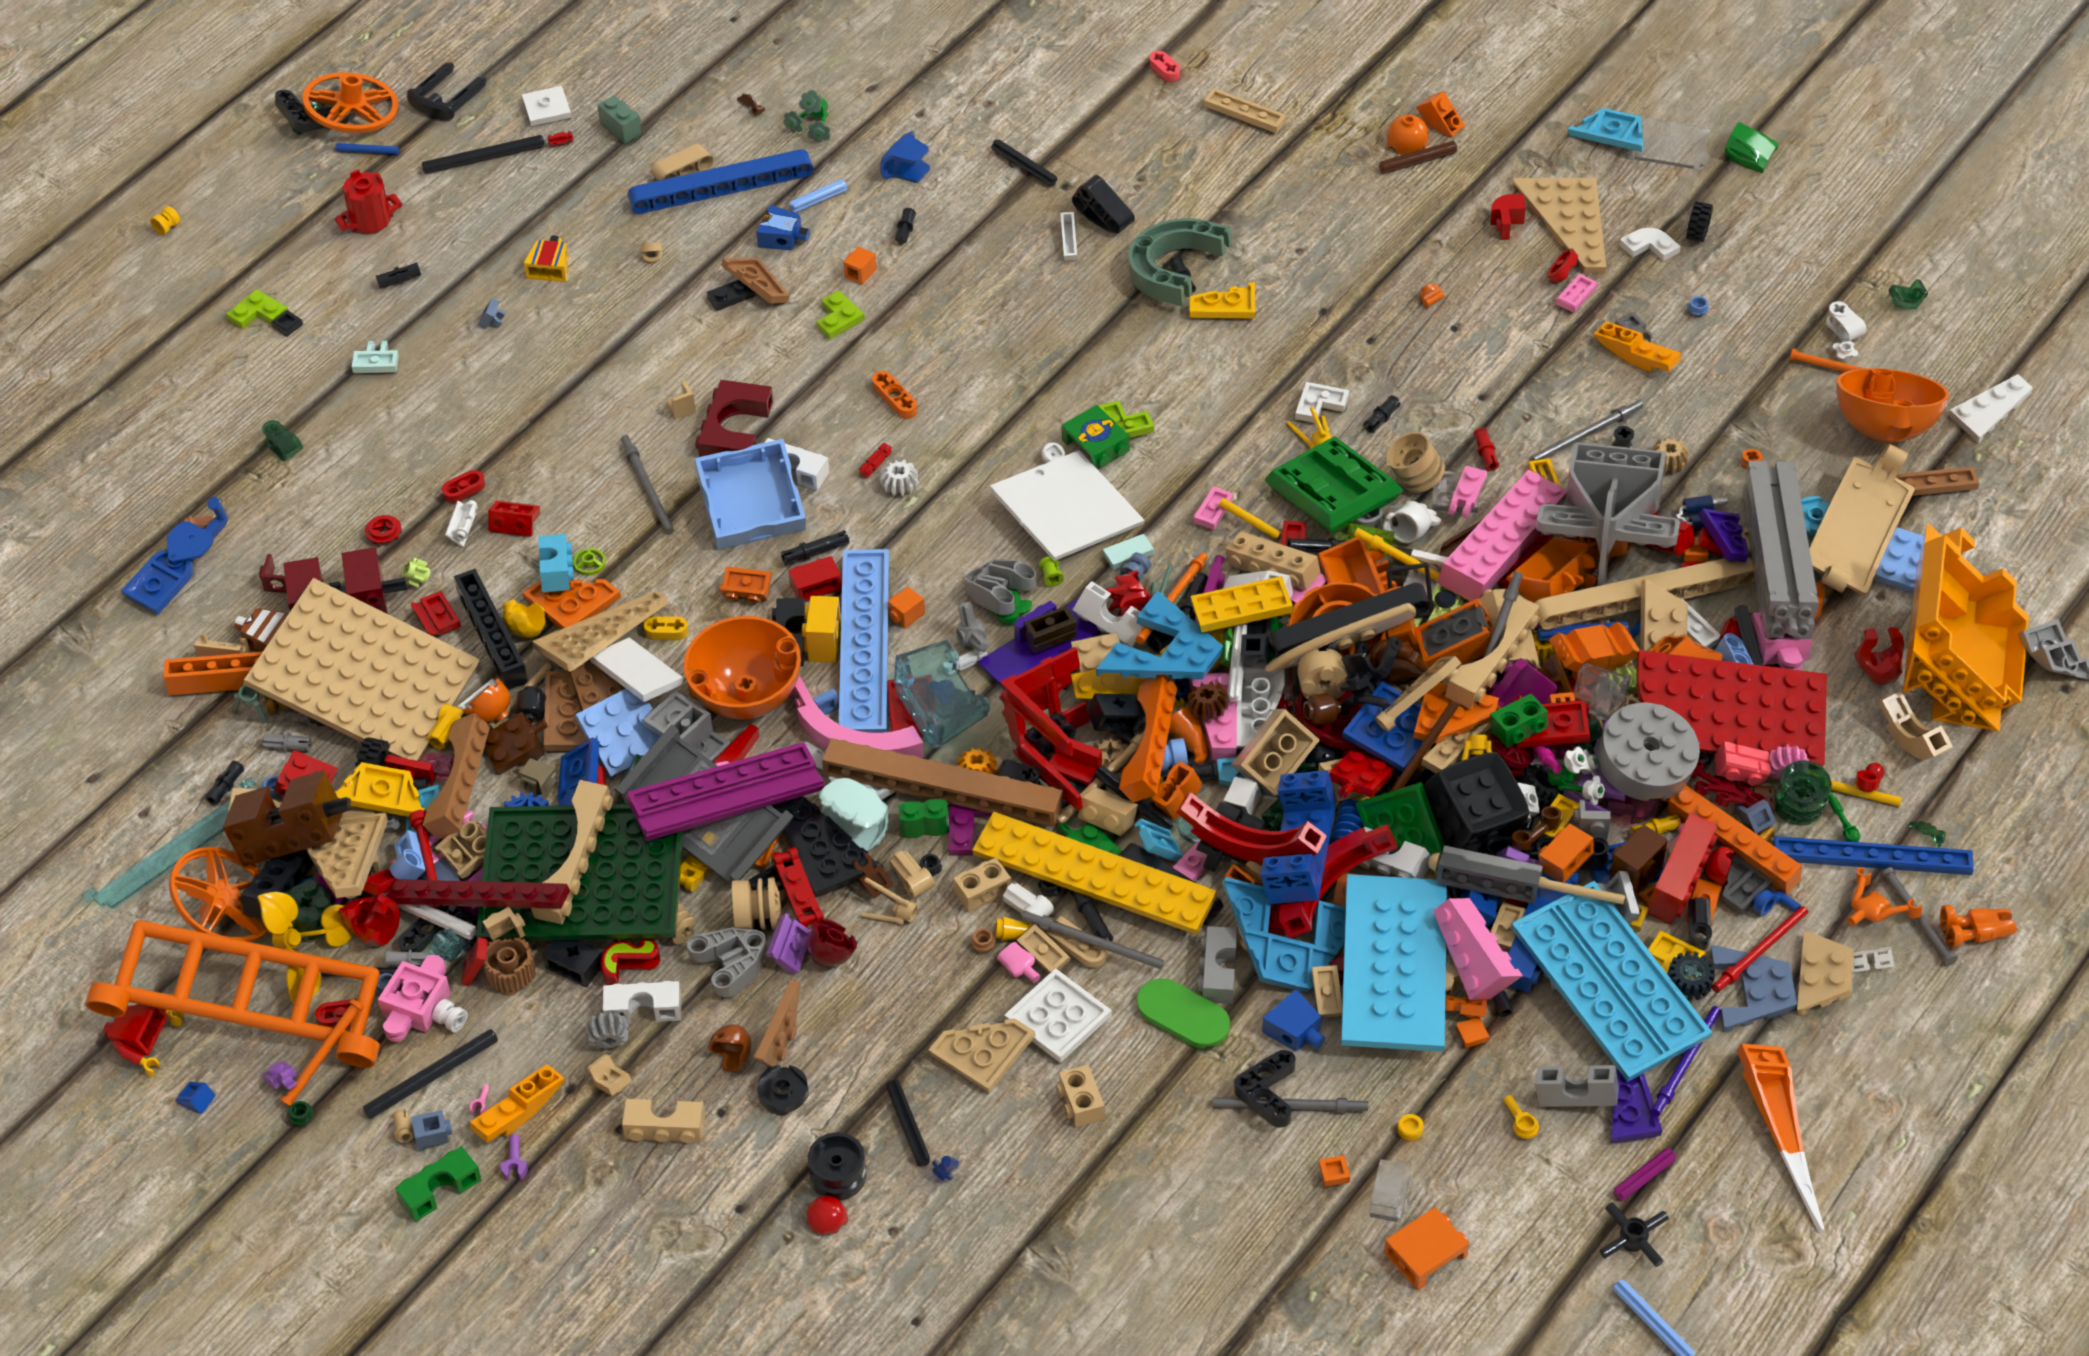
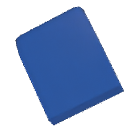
(196, 1096)

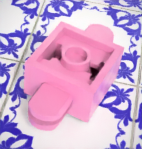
(1785, 651)
(402, 997)

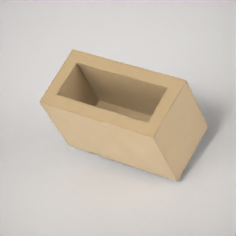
(1107, 811)

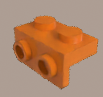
(746, 584)

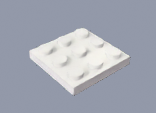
(1059, 1014)

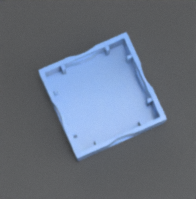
(750, 494)

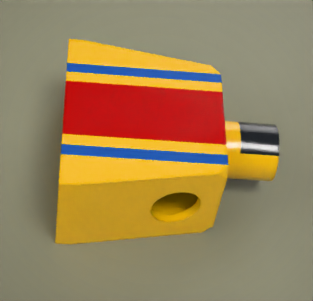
(548, 260)

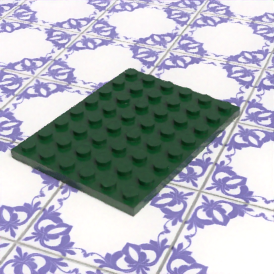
(622, 895)

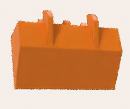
(1355, 563)
(1558, 569)

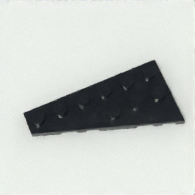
(822, 847)

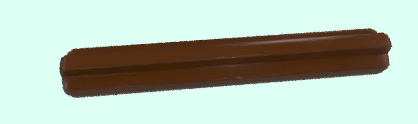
(1418, 157)

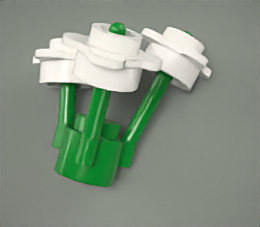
(1573, 763)

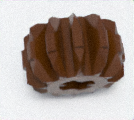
(1208, 701)

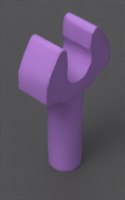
(514, 1161)

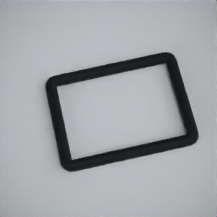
(1428, 582)

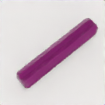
(1644, 1174)

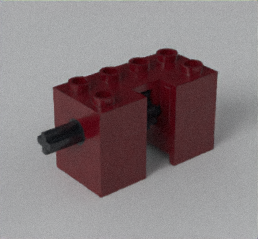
(361, 577)

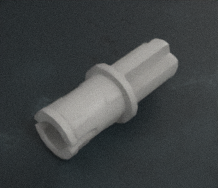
(287, 742)
(394, 959)

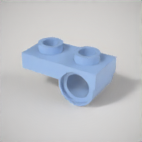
(409, 859)

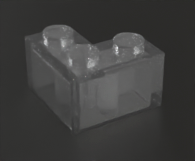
(1601, 689)

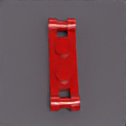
(797, 887)

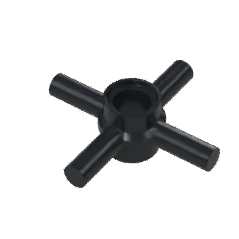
(1631, 1242)

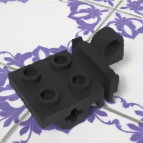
(1213, 854)

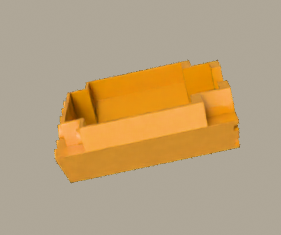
(1964, 635)

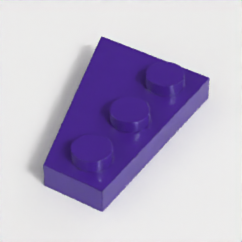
(1726, 533)
(1633, 1113)

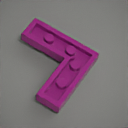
(962, 829)

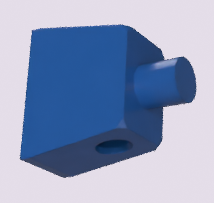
(1294, 1023)

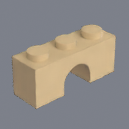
(683, 1125)

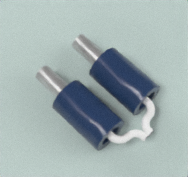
(1694, 506)

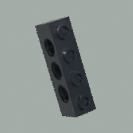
(276, 876)

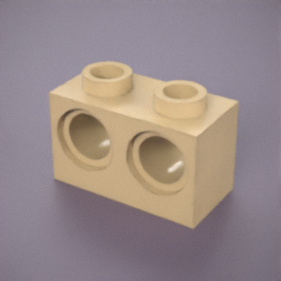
(987, 884)
(1084, 1095)

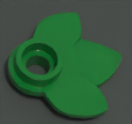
(1021, 607)

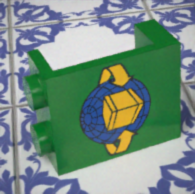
(1097, 436)

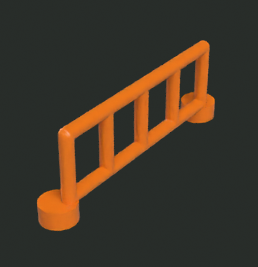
(352, 1045)

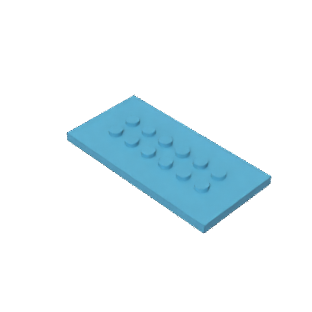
(1393, 964)
(1611, 982)

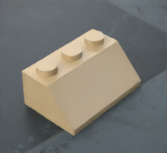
(1275, 750)

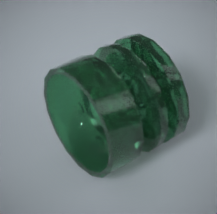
(1802, 792)

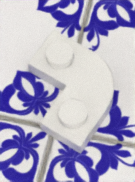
(1651, 239)

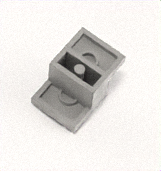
(691, 720)

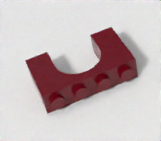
(729, 400)

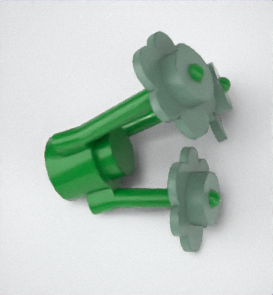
(816, 107)

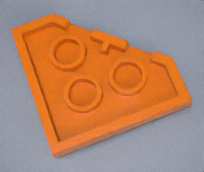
(573, 605)
(1461, 721)

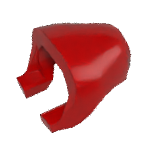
(1882, 666)
(372, 919)

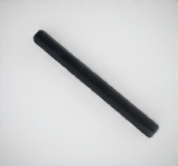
(482, 154)
(430, 1073)

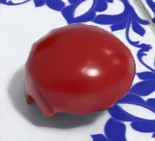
(1719, 864)
(826, 1215)

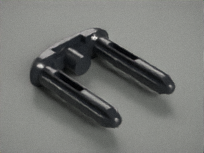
(433, 105)

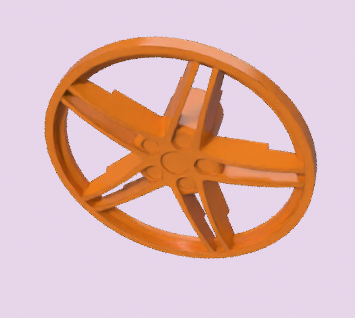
(350, 99)
(218, 894)

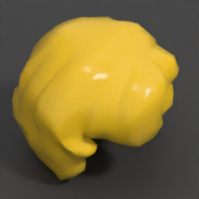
(522, 619)

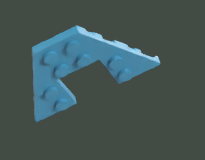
(1187, 656)
(1279, 958)

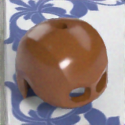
(732, 1043)

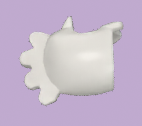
(1412, 520)

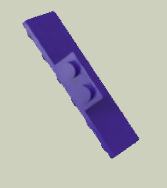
(1016, 655)

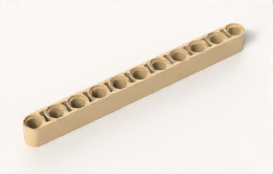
(1626, 594)

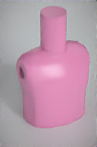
(1018, 962)

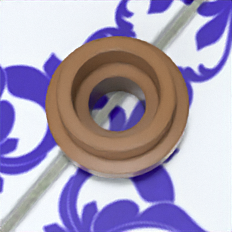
(983, 935)

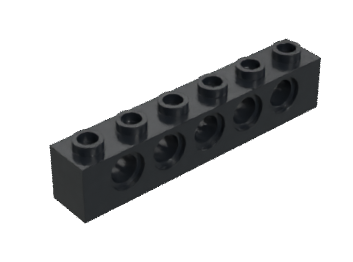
(490, 629)

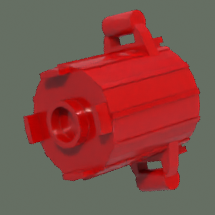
(366, 203)

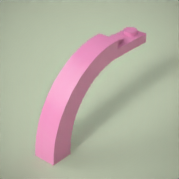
(822, 728)

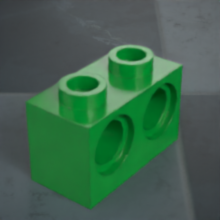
(1519, 720)

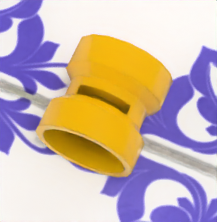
(165, 220)

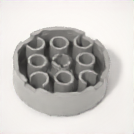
(1647, 751)

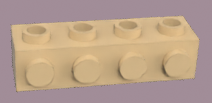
(1259, 554)

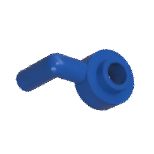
(1765, 901)

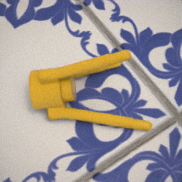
(1318, 436)
(1477, 745)

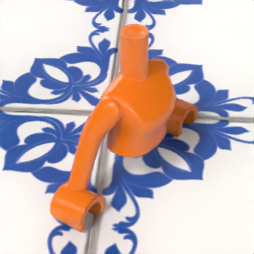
(1874, 905)

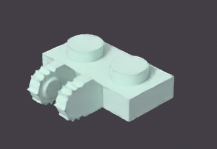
(375, 361)

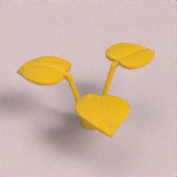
(277, 914)

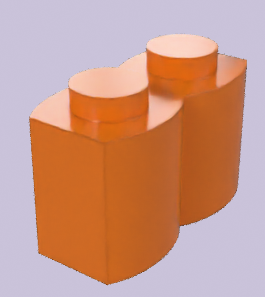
(1179, 782)

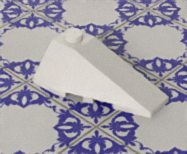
(1258, 700)

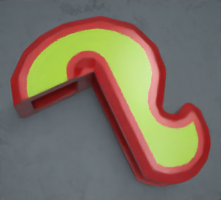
(628, 956)

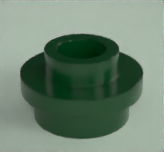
(297, 1108)

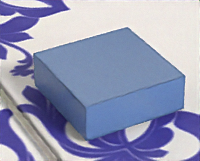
(827, 701)

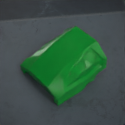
(1750, 147)

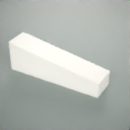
(1068, 236)

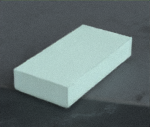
(1120, 553)

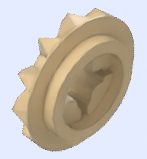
(1117, 747)

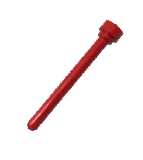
(416, 821)

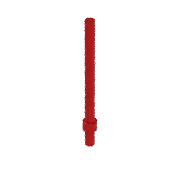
(1733, 973)

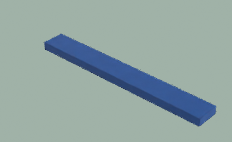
(1876, 855)

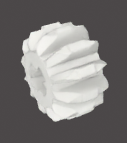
(899, 478)

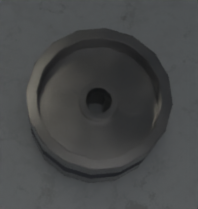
(837, 1165)

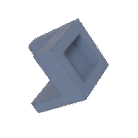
(1757, 816)

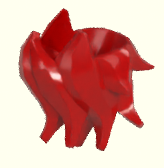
(1128, 593)

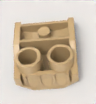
(465, 848)

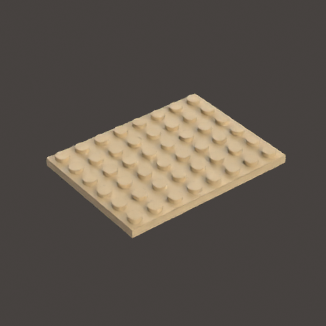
(361, 670)

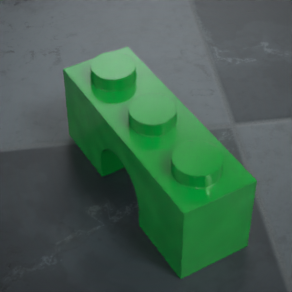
(453, 1169)

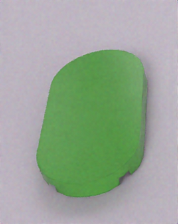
(1183, 1013)

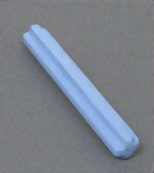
(1652, 1319)

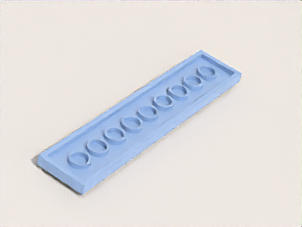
(864, 640)

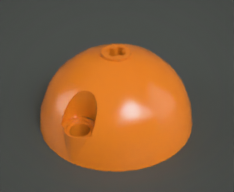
(1905, 404)
(742, 666)

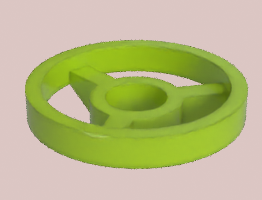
(586, 554)

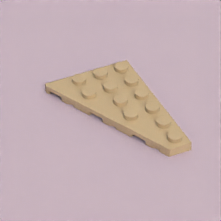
(1571, 214)

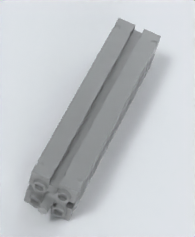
(1780, 550)

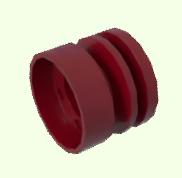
(1516, 758)

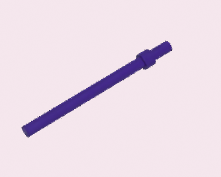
(1667, 1092)

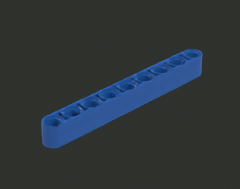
(720, 181)

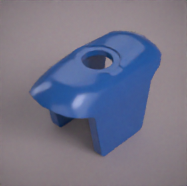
(904, 159)

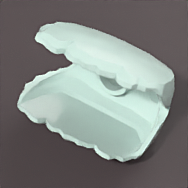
(856, 811)

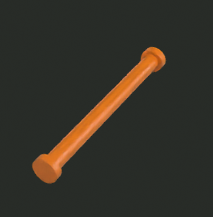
(1822, 362)
(322, 1052)

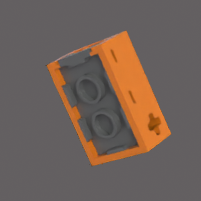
(1457, 633)

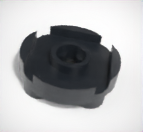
(787, 1101)

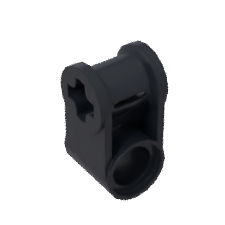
(1041, 743)
(1018, 771)

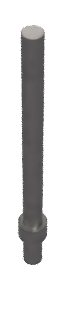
(1620, 414)
(633, 455)
(1510, 595)
(1047, 923)
(1342, 1105)

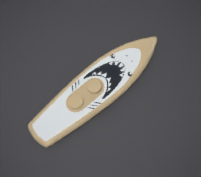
(1346, 636)

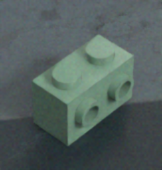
(619, 119)

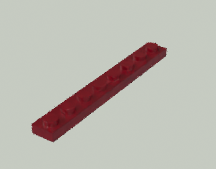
(479, 893)

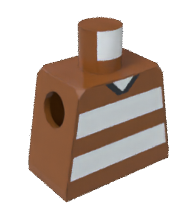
(260, 627)

